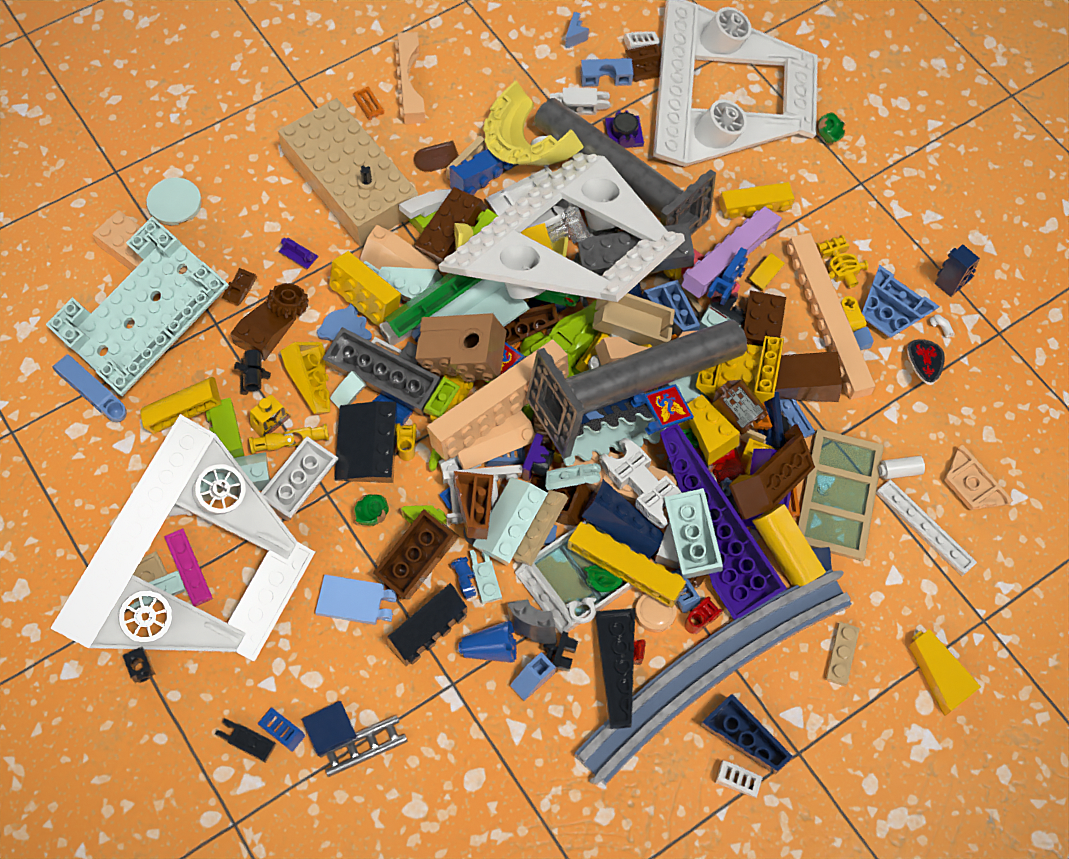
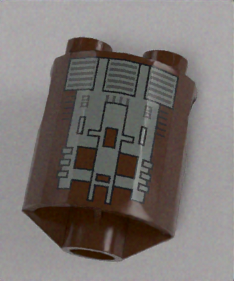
(739, 405)

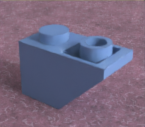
(533, 676)

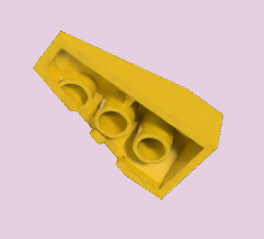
(307, 369)

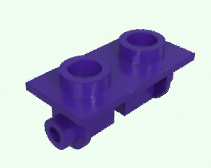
(297, 253)

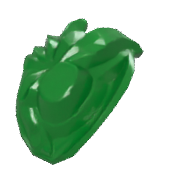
(601, 579)

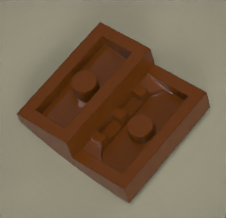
(645, 62)

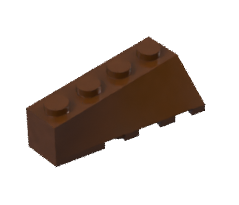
(531, 322)

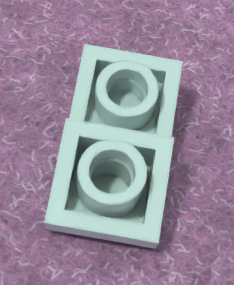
(348, 390)

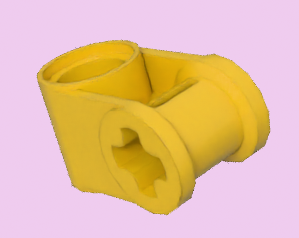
(853, 313)
(406, 438)

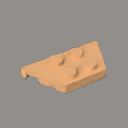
(974, 483)

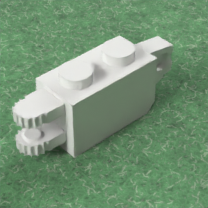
(583, 100)

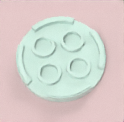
(174, 201)

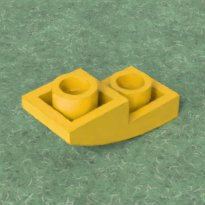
(766, 271)

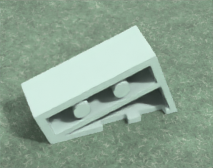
(409, 280)

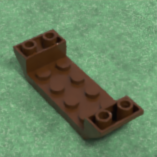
(775, 479)

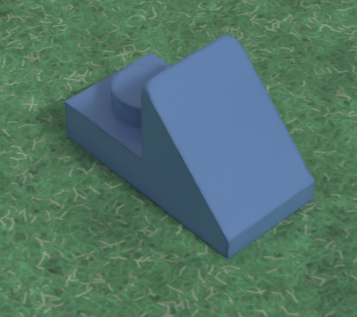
(576, 33)

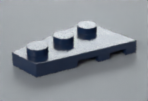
(775, 434)

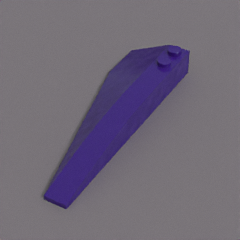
(746, 573)

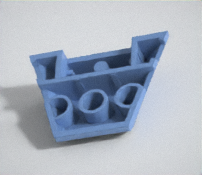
(893, 305)

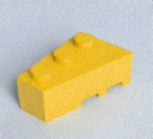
(712, 430)

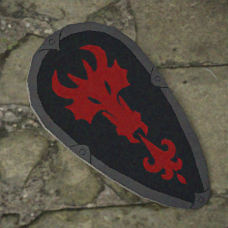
(926, 359)

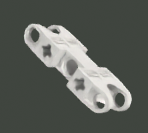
(634, 471)

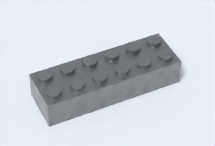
(603, 251)
(382, 370)

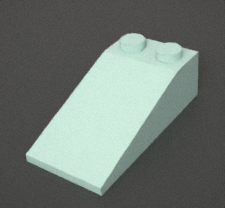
(693, 534)

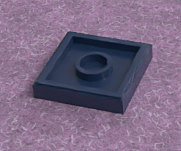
(329, 728)

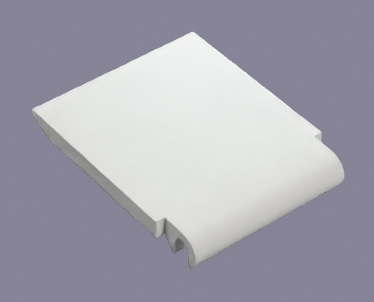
(508, 197)

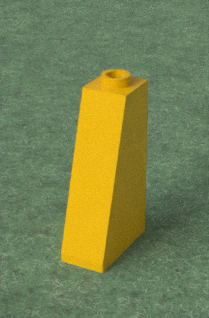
(943, 672)

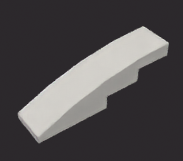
(424, 204)

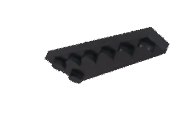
(616, 650)

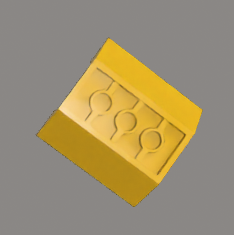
(756, 368)

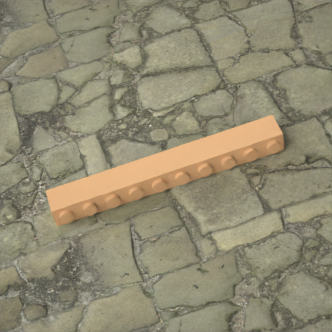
(830, 315)

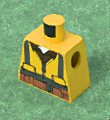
(268, 416)

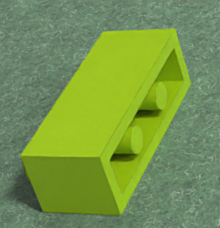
(226, 427)

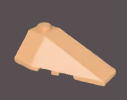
(390, 250)
(502, 439)

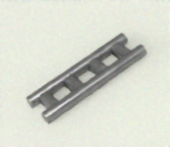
(375, 750)

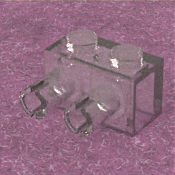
(571, 225)

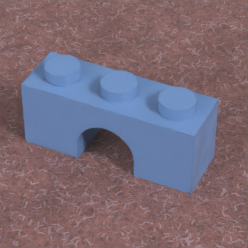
(618, 69)

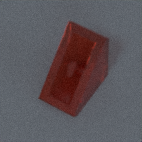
(729, 469)

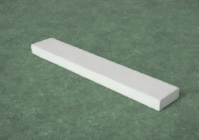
(926, 527)

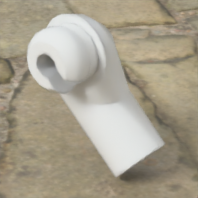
(944, 323)

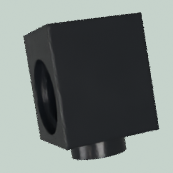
(135, 657)

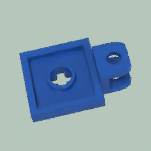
(727, 283)

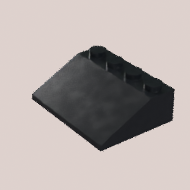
(366, 442)

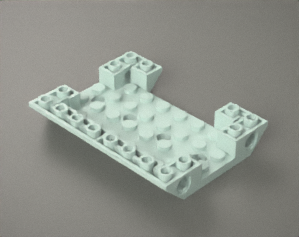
(156, 322)

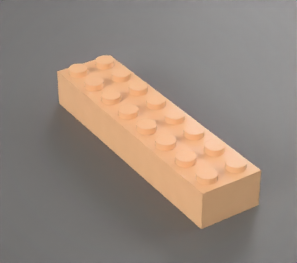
(488, 406)

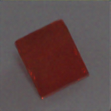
(639, 649)

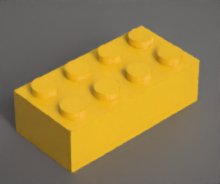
(363, 288)

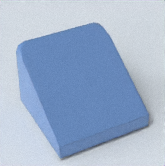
(864, 338)

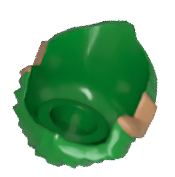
(831, 128)
(371, 509)

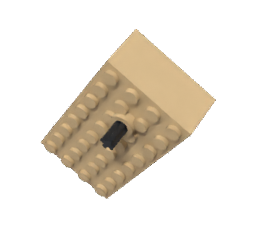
(346, 169)

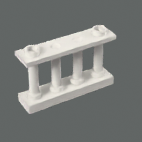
(499, 473)

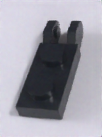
(247, 741)

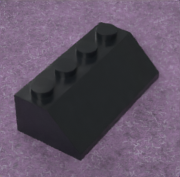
(427, 625)

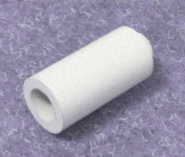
(902, 467)

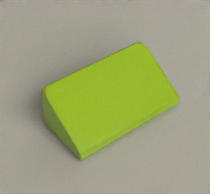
(441, 398)

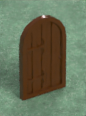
(435, 157)

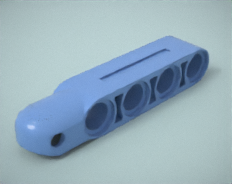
(90, 388)

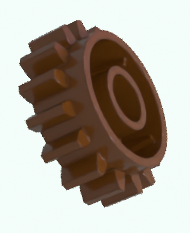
(287, 300)

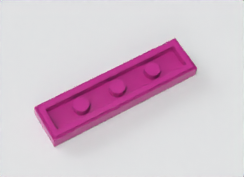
(188, 567)

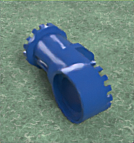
(465, 575)

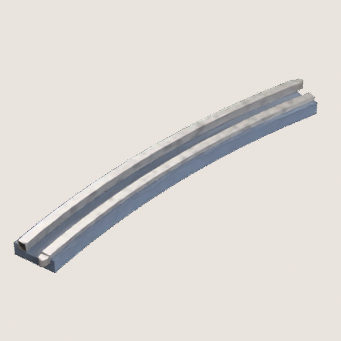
(707, 666)

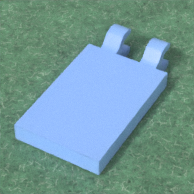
(354, 600)

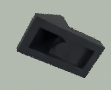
(728, 309)

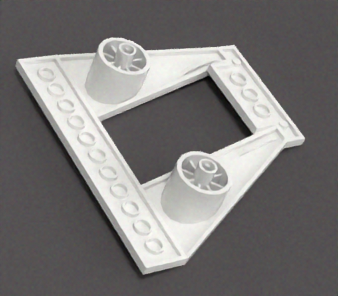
(696, 135)
(530, 268)
(174, 477)

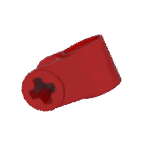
(704, 613)

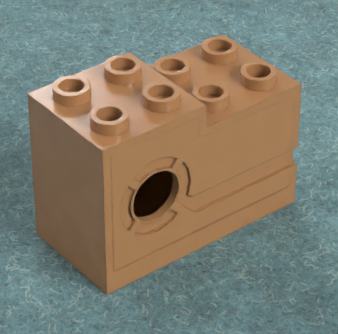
(462, 346)

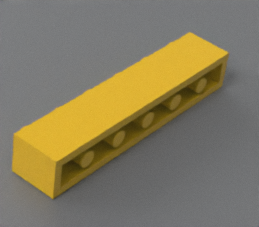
(627, 564)

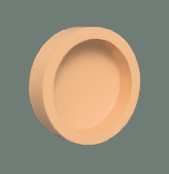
(653, 614)

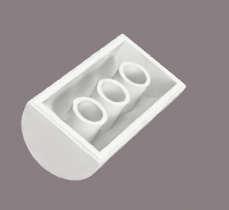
(298, 478)

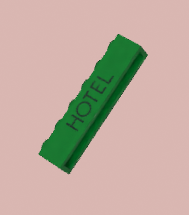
(429, 302)

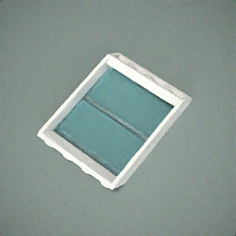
(560, 578)

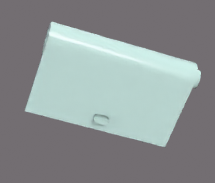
(486, 298)

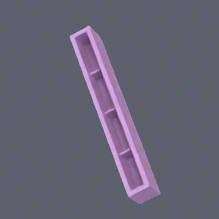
(714, 264)

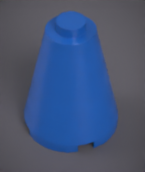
(491, 644)

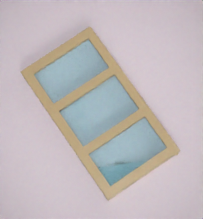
(840, 494)

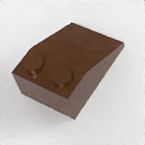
(261, 330)
(577, 500)

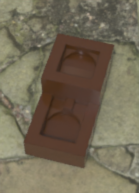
(239, 287)

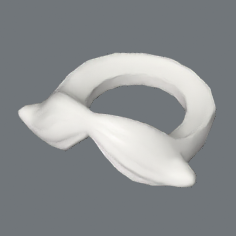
(586, 601)

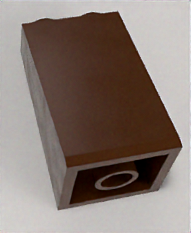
(810, 377)

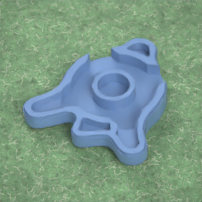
(343, 318)

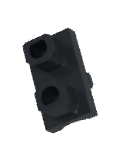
(566, 643)

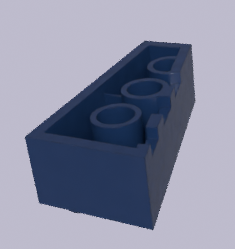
(622, 520)
(741, 730)

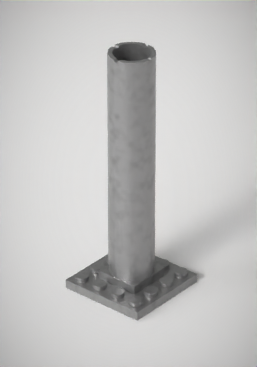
(655, 190)
(563, 401)

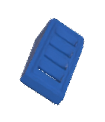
(293, 735)

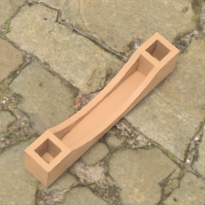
(413, 103)
(615, 348)

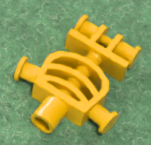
(846, 263)

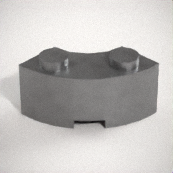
(532, 622)

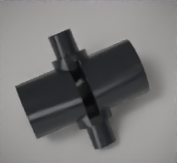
(251, 372)

